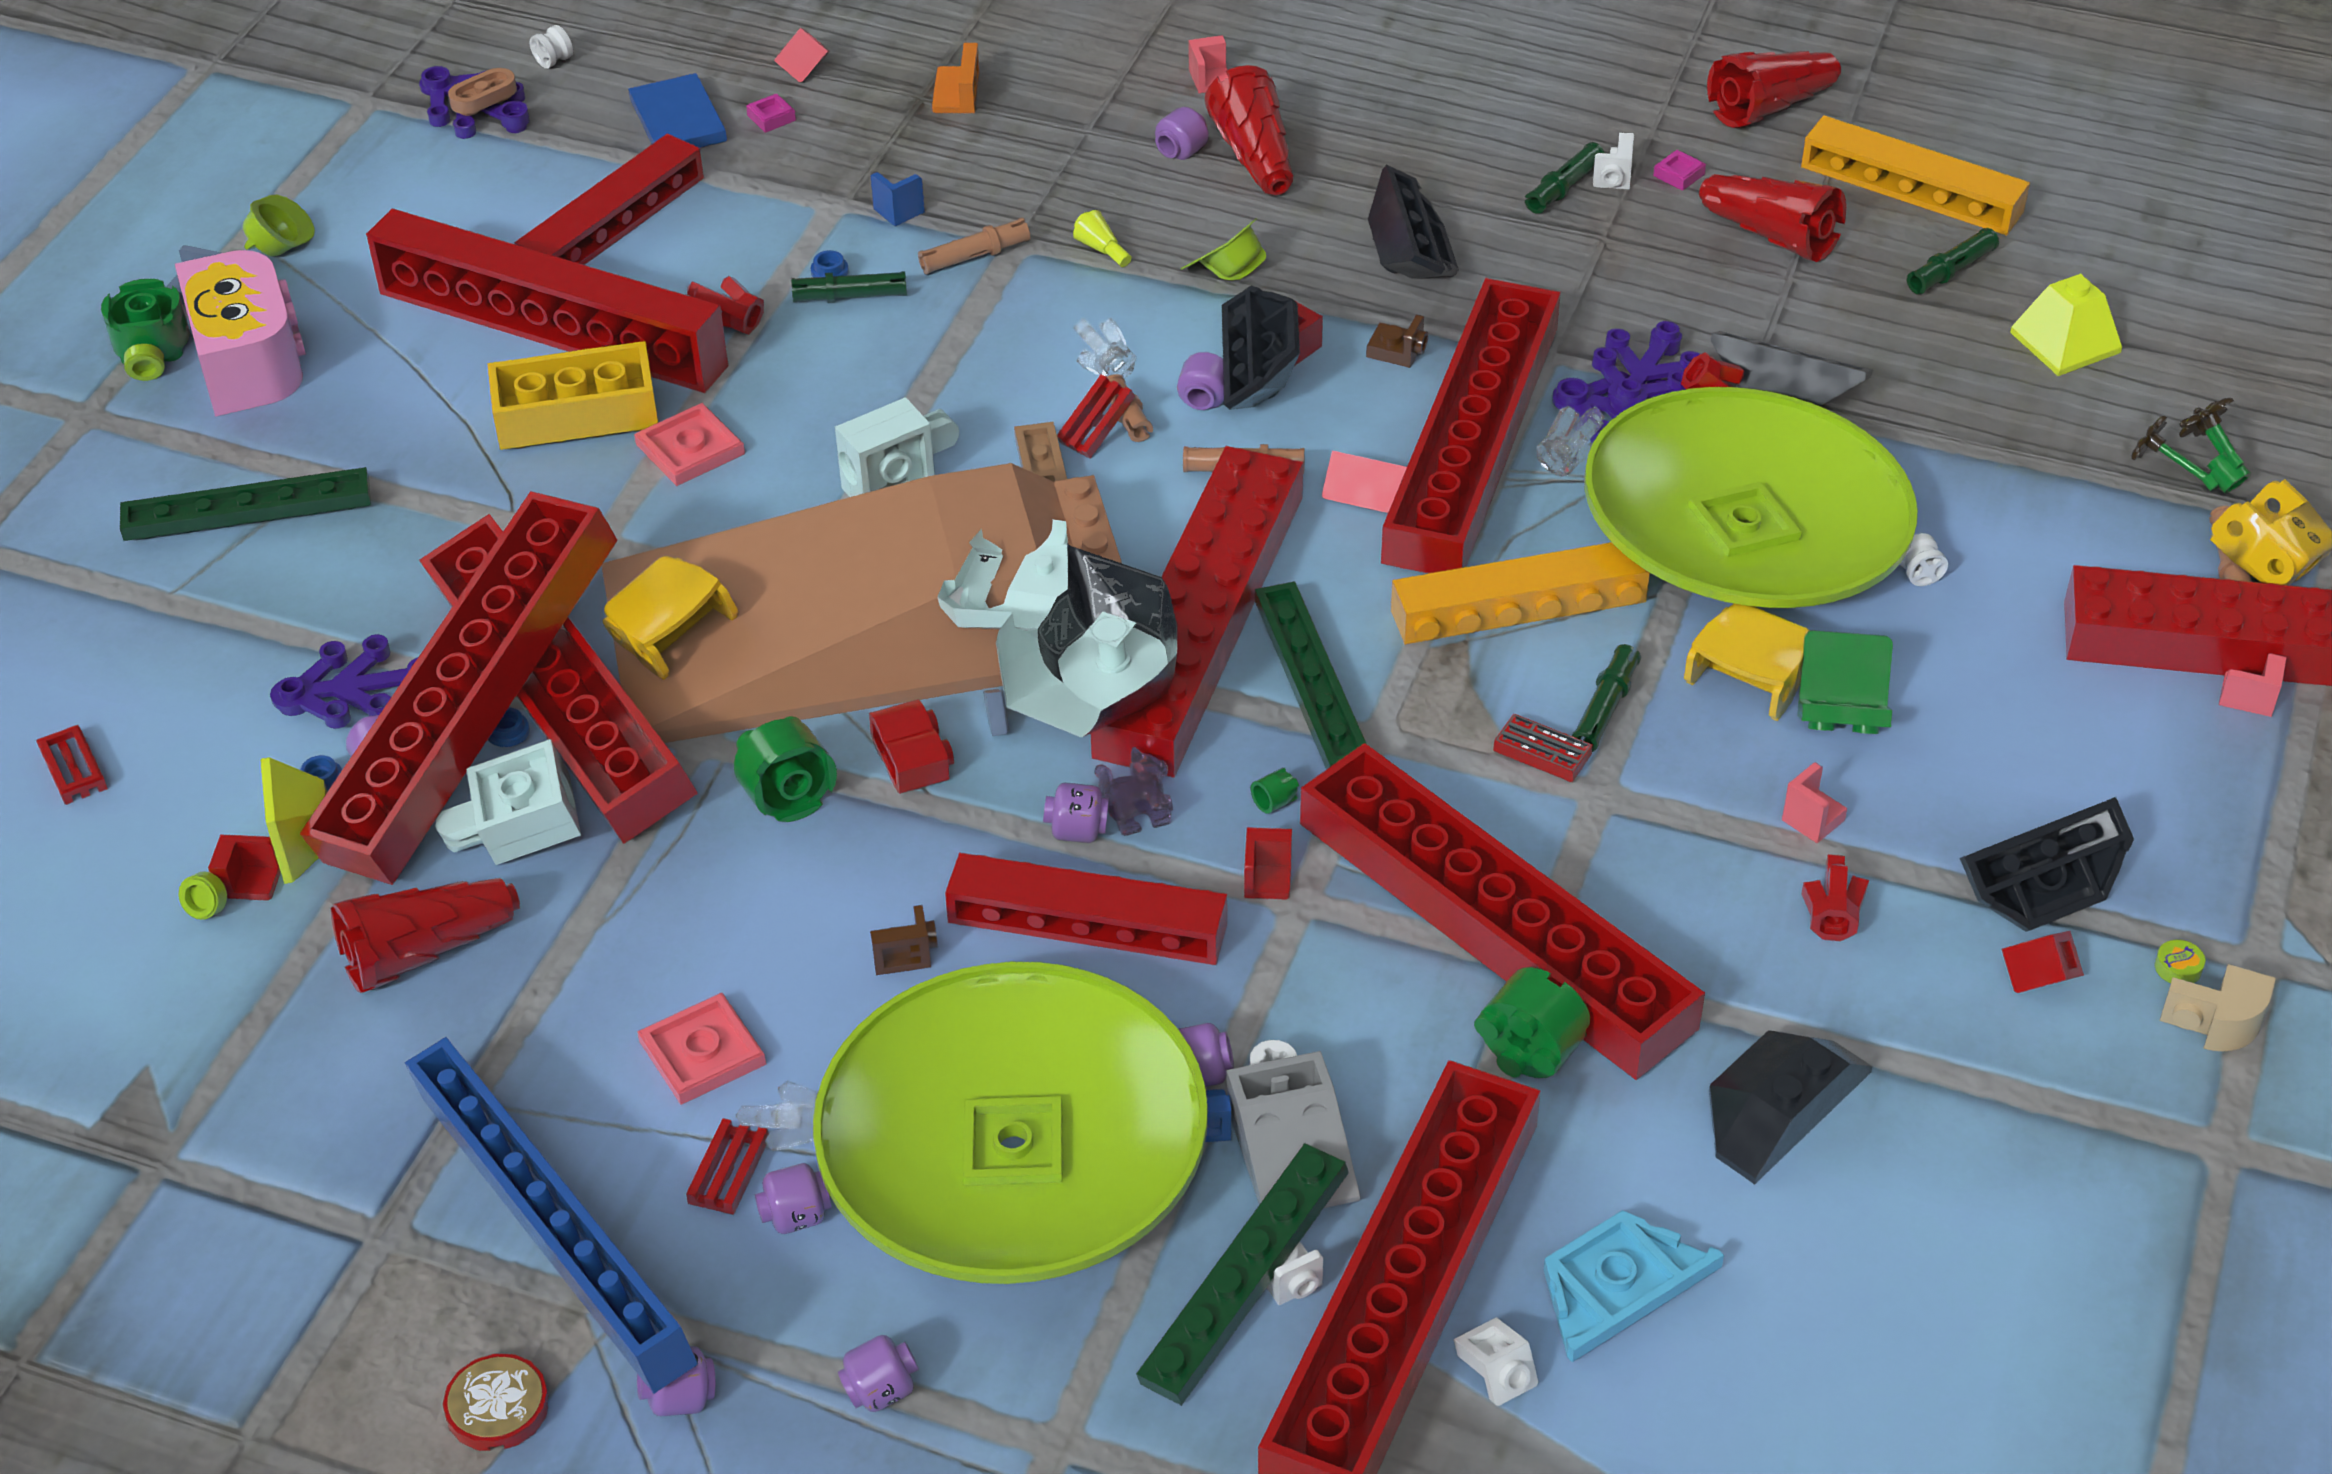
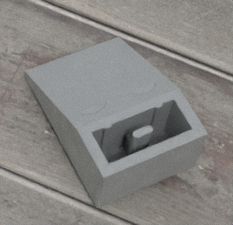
(1280, 1109)

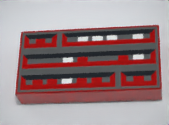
(1542, 747)

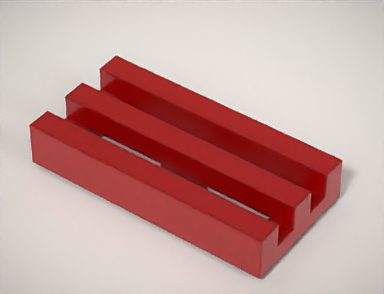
(1089, 414)
(80, 784)
(711, 1159)

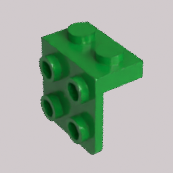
(1845, 681)

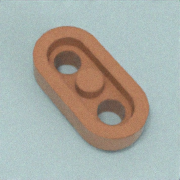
(482, 91)

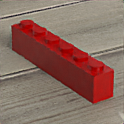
(618, 202)
(1087, 908)

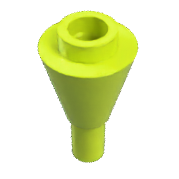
(1095, 232)

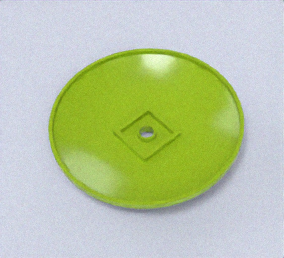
(1812, 495)
(996, 1053)

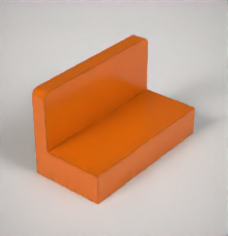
(958, 85)

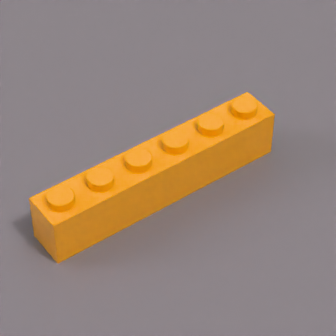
(1915, 175)
(1516, 592)

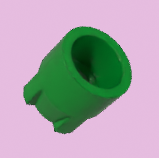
(1274, 790)

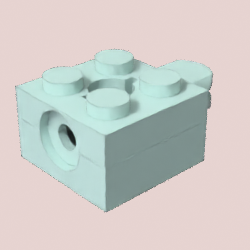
(891, 446)
(515, 805)

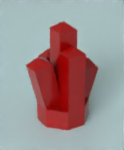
(739, 311)
(1708, 372)
(1835, 908)

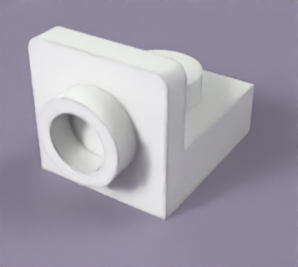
(1614, 169)
(1297, 1276)
(1500, 1358)

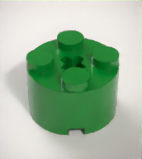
(146, 315)
(784, 769)
(1533, 1024)

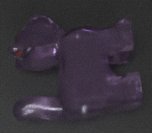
(1137, 793)

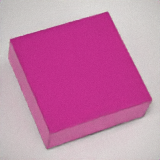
(771, 113)
(1679, 170)

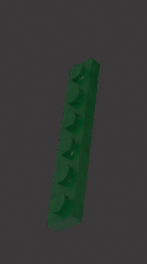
(244, 504)
(1309, 671)
(1242, 1274)

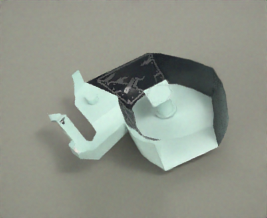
(1075, 633)

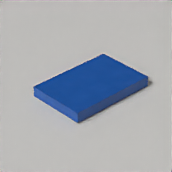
(680, 109)

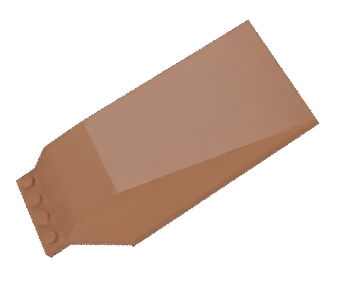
(847, 602)

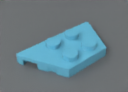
(1619, 1277)

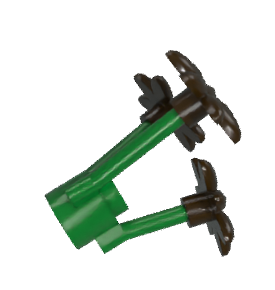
(2226, 469)

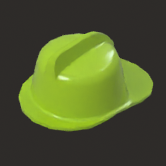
(276, 225)
(1236, 257)

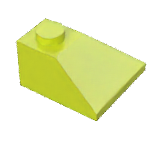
(2069, 326)
(288, 804)

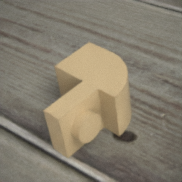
(2226, 1015)

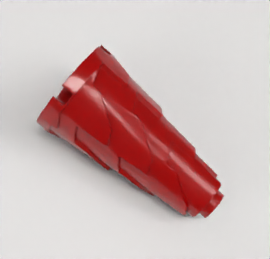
(1767, 83)
(1250, 122)
(1786, 213)
(414, 926)

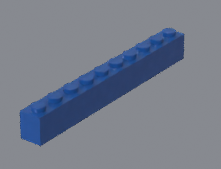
(553, 1216)

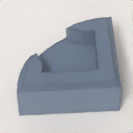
(996, 712)

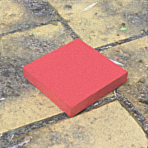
(689, 444)
(701, 1048)

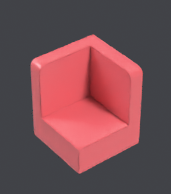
(801, 55)
(1207, 61)
(2252, 691)
(1809, 808)

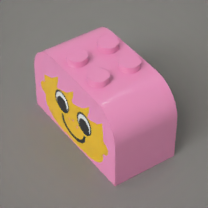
(242, 329)

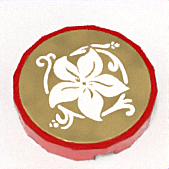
(496, 1402)

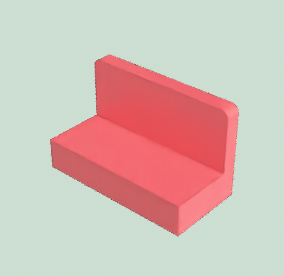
(1362, 481)

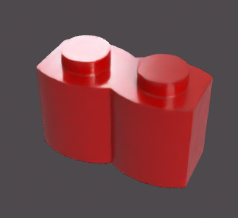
(911, 745)

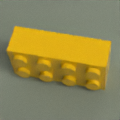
(572, 395)

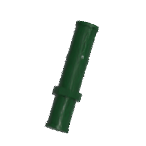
(1556, 184)
(1943, 266)
(848, 286)
(1611, 686)

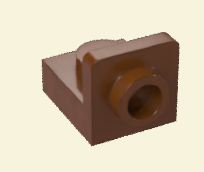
(1398, 344)
(904, 946)

